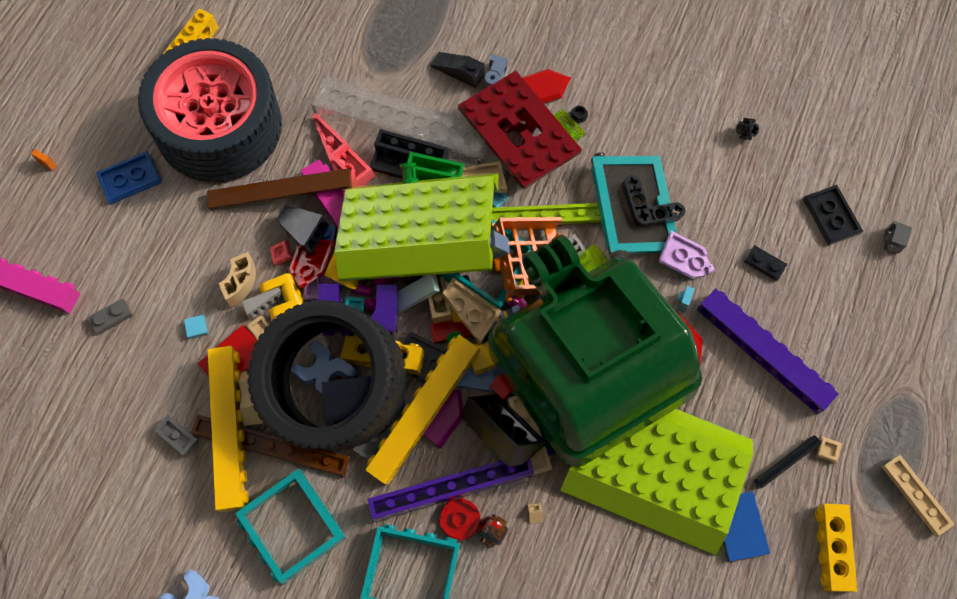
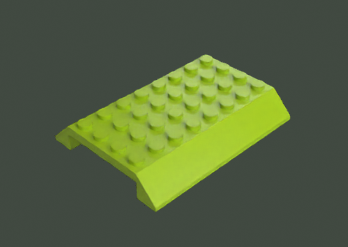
(416, 228)
(670, 477)

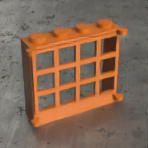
(514, 224)

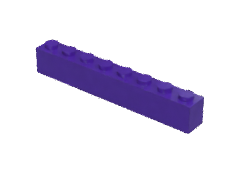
(768, 351)
(447, 489)

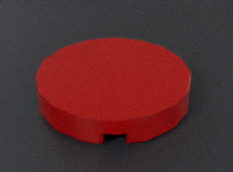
(459, 519)

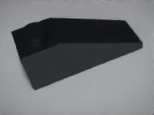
(459, 67)

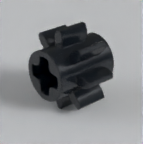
(747, 128)

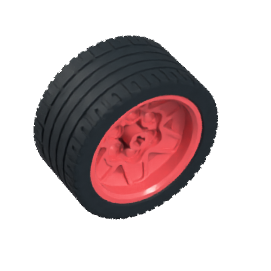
(197, 78)

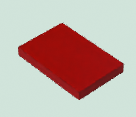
(242, 342)

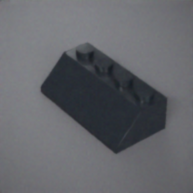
(502, 429)

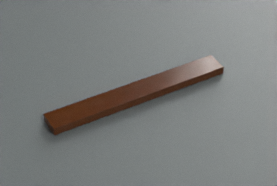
(279, 189)
(278, 448)

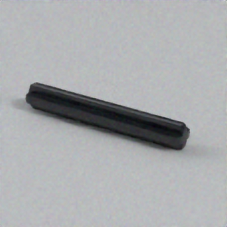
(786, 462)

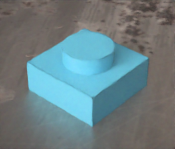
(685, 298)

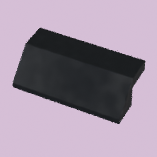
(395, 148)

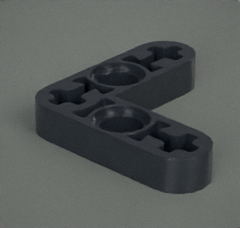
(648, 212)

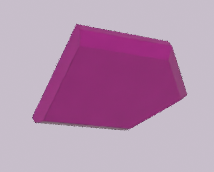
(445, 420)

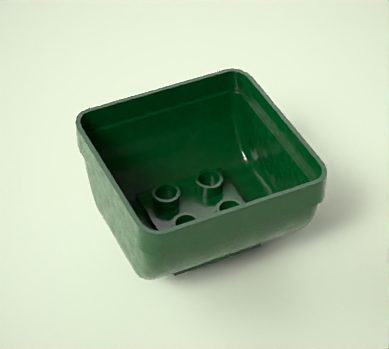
(594, 352)

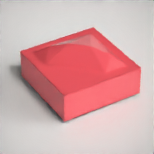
(281, 252)

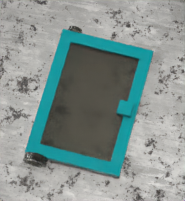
(619, 231)

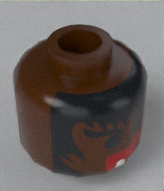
(493, 530)

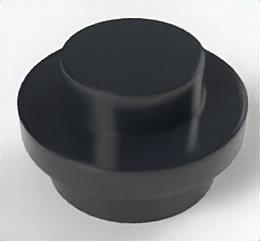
(579, 114)

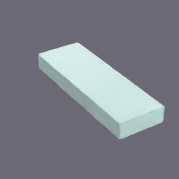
(417, 292)

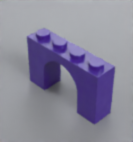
(386, 305)

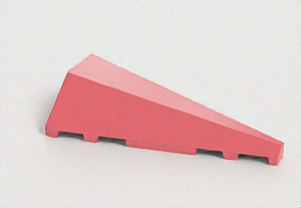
(342, 155)

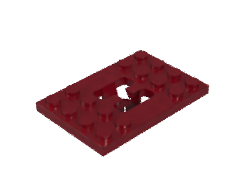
(537, 154)

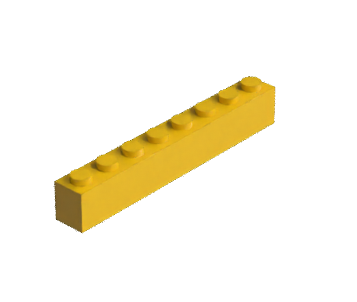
(422, 410)
(227, 430)

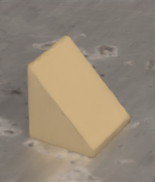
(535, 513)

